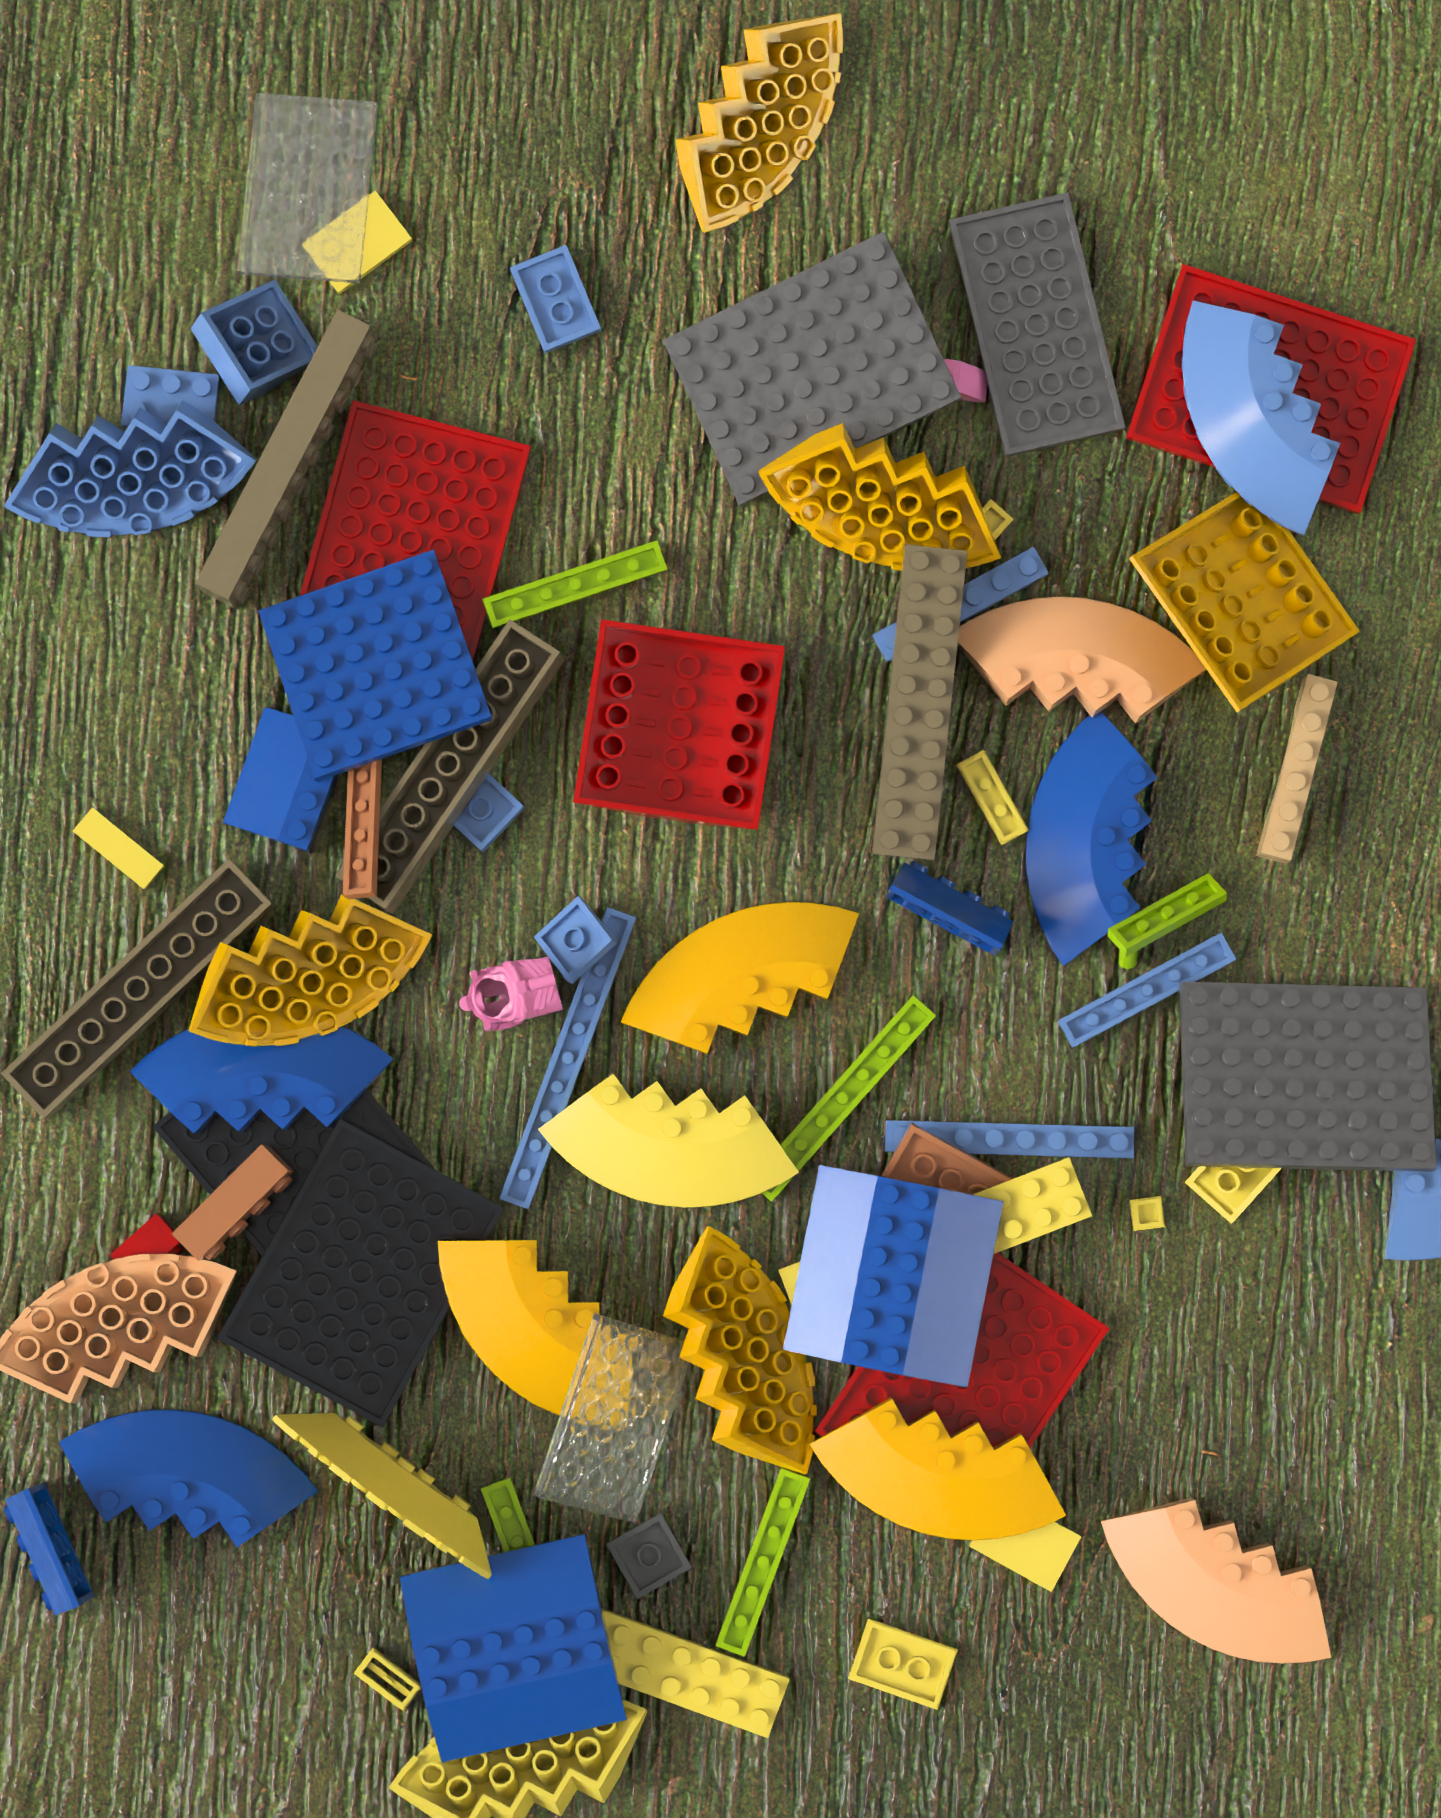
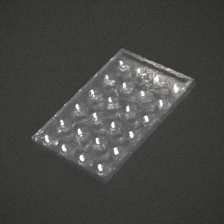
(307, 188)
(613, 1419)

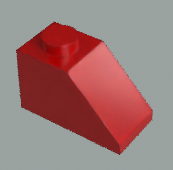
(150, 1238)

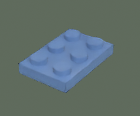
(555, 299)
(163, 390)

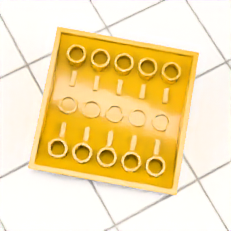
(1244, 598)

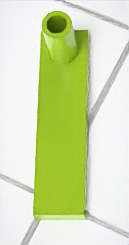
(1164, 917)

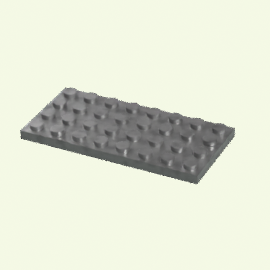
(1036, 324)

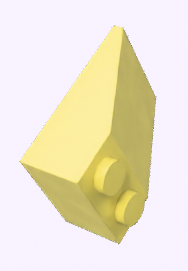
(1230, 1188)

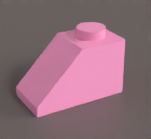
(969, 380)

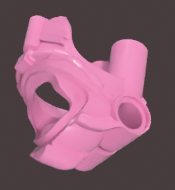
(524, 991)

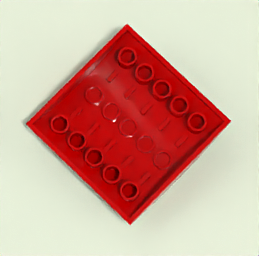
(679, 725)

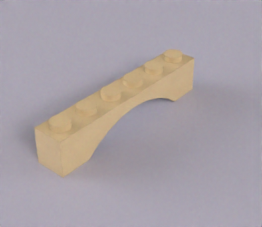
(1298, 768)

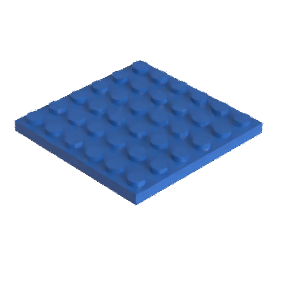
(375, 665)

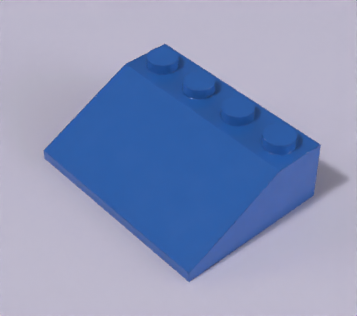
(277, 787)
(949, 908)
(48, 1548)

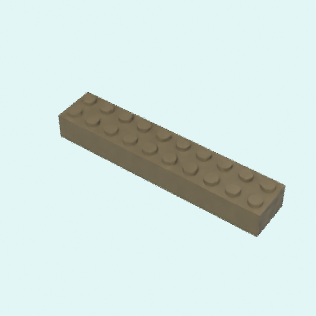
(287, 459)
(919, 702)
(455, 766)
(137, 990)

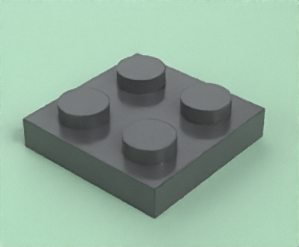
(649, 1555)

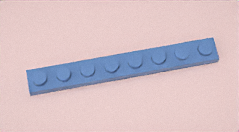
(1023, 1138)

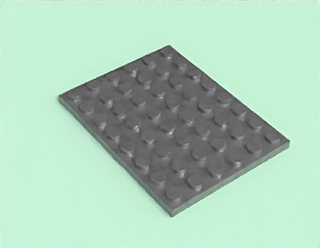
(809, 356)
(1306, 1077)

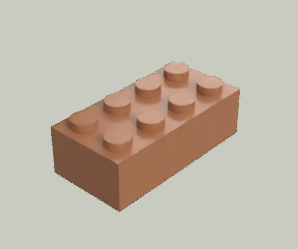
(233, 1203)

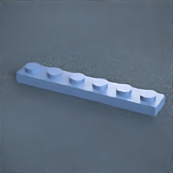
(983, 592)
(1146, 990)

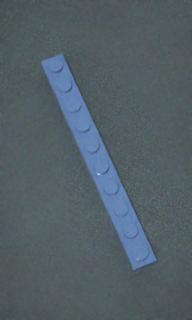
(566, 1063)

